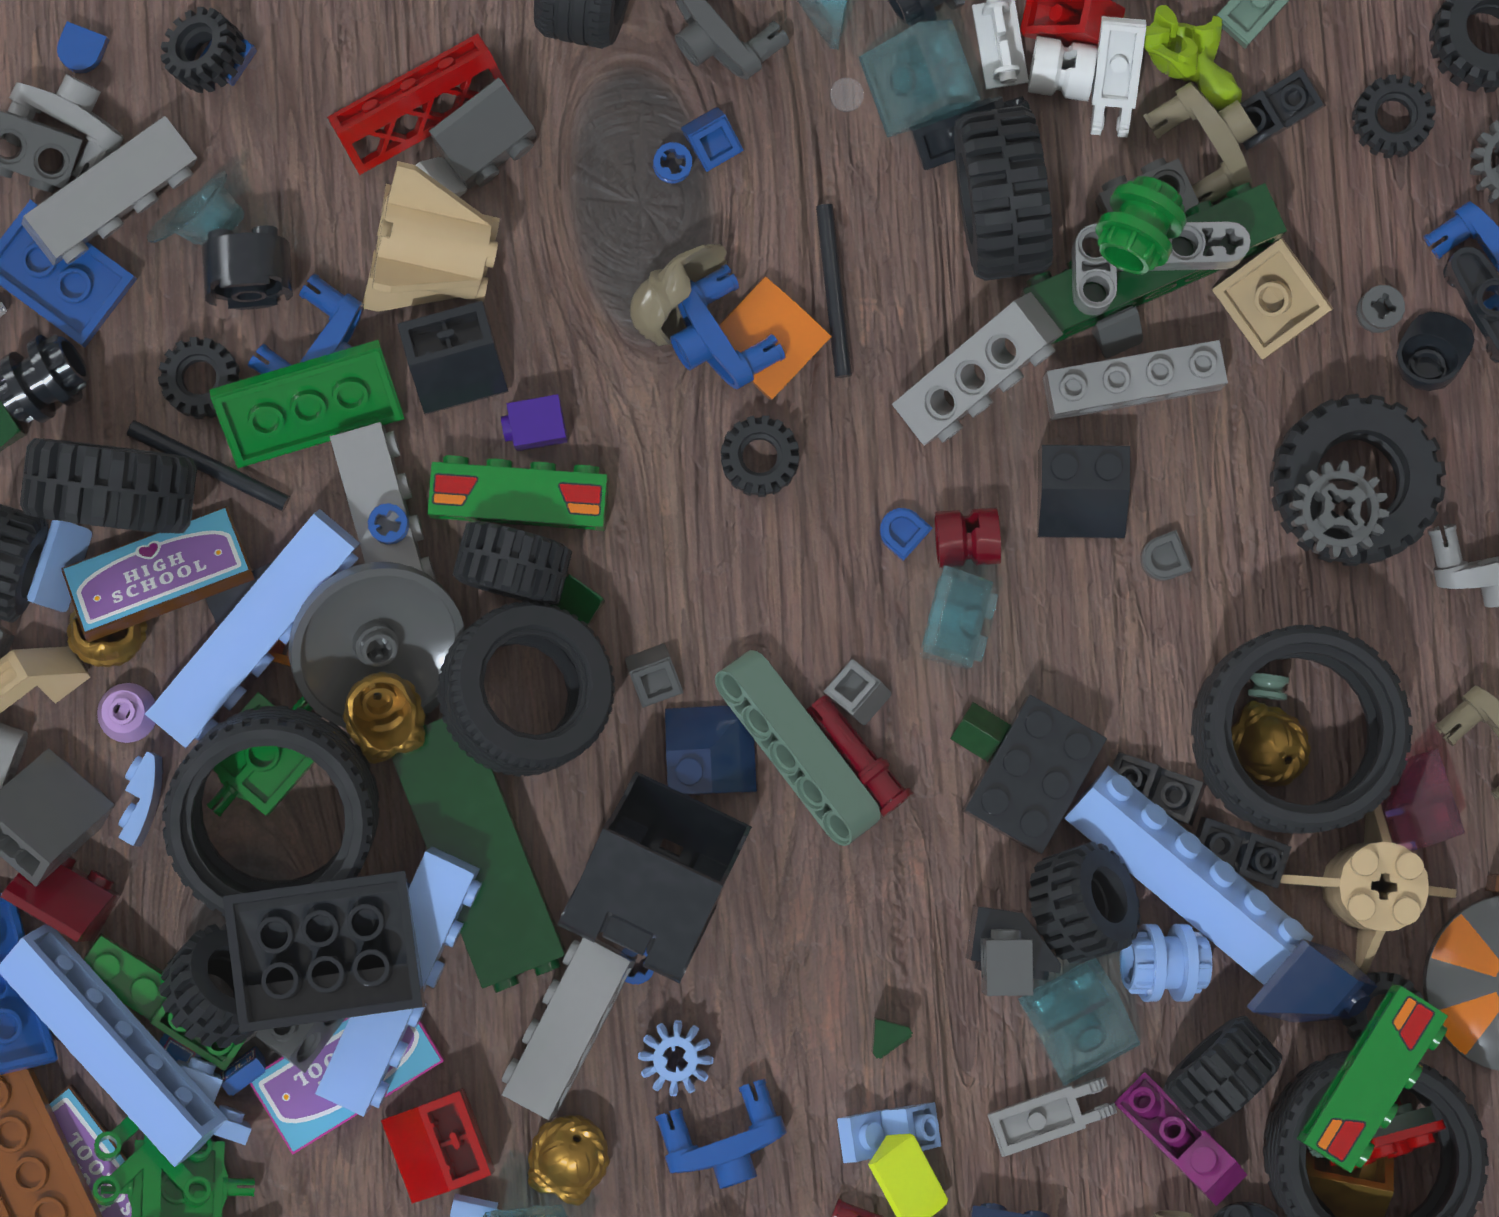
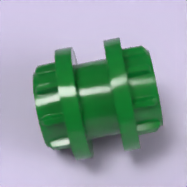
(1142, 223)

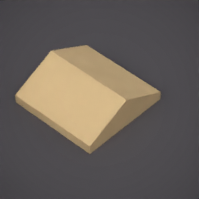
(1272, 299)

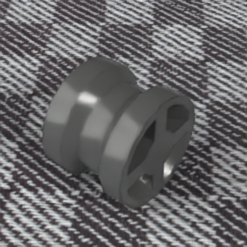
(1377, 317)

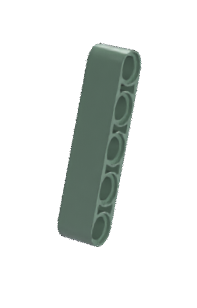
(797, 747)

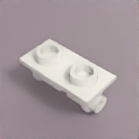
(1000, 43)

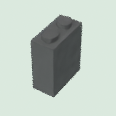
(48, 816)

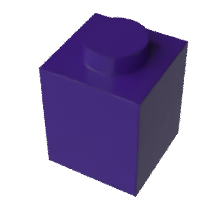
(534, 423)

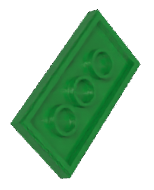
(306, 403)

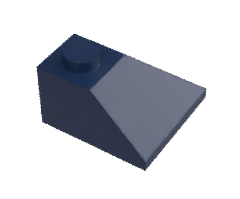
(708, 751)
(1314, 986)

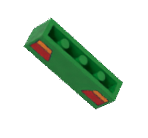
(518, 494)
(1373, 1077)

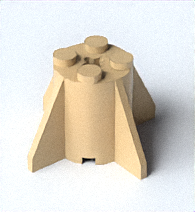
(428, 245)
(1348, 892)

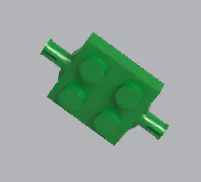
(260, 773)
(172, 1197)

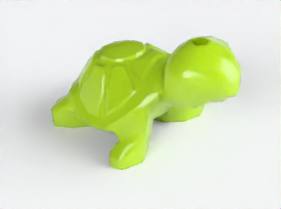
(1189, 55)

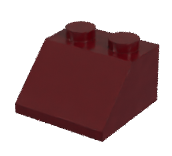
(66, 900)

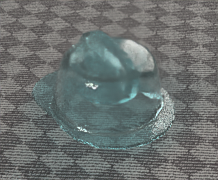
(203, 212)

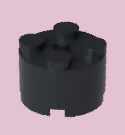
(247, 268)

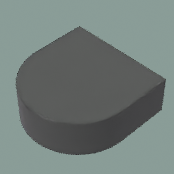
(1165, 557)

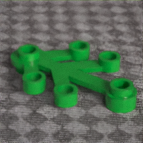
(152, 1163)

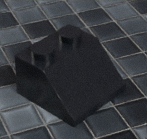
(1083, 491)

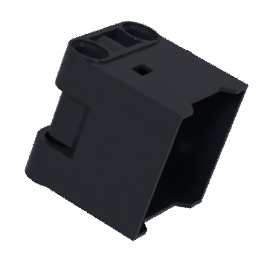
(647, 892)

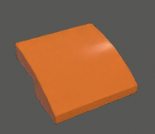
(768, 312)

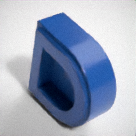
(81, 48)
(903, 531)

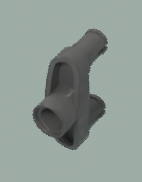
(710, 36)

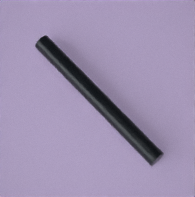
(833, 290)
(209, 465)

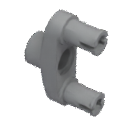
(73, 107)
(1459, 574)

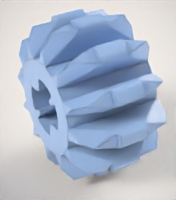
(690, 1055)

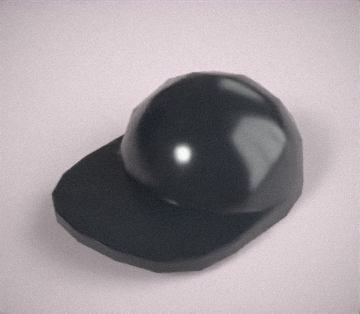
(1433, 350)

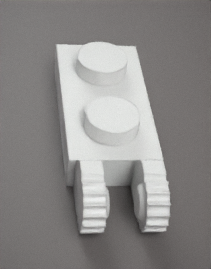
(1117, 71)

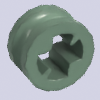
(1268, 686)

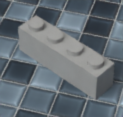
(110, 191)
(371, 479)
(568, 1026)

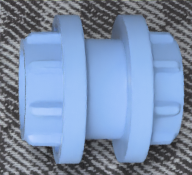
(1166, 962)

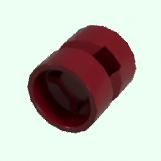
(968, 537)

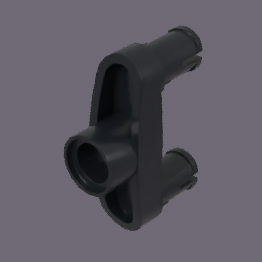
(1471, 276)

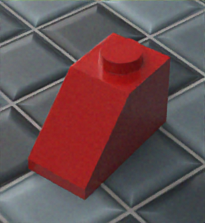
(1067, 19)

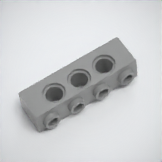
(1024, 325)
(1135, 380)

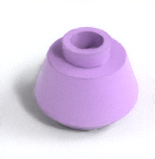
(131, 699)

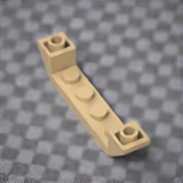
(52, 669)

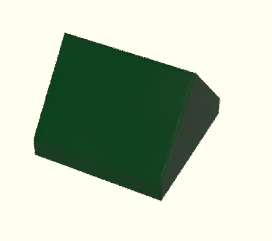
(980, 732)
(888, 1036)

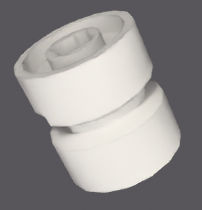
(1046, 70)

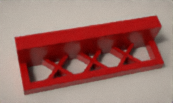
(405, 96)

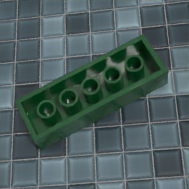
(1244, 205)

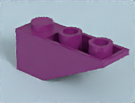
(1180, 1140)

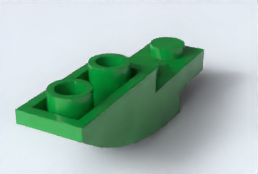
(137, 986)

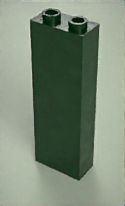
(468, 817)

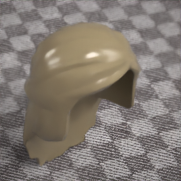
(657, 299)

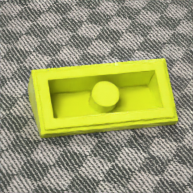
(907, 1177)

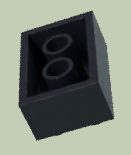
(1034, 774)

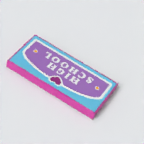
(303, 1115)

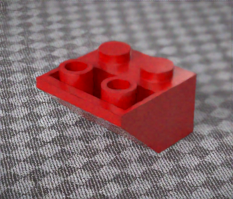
(438, 1146)

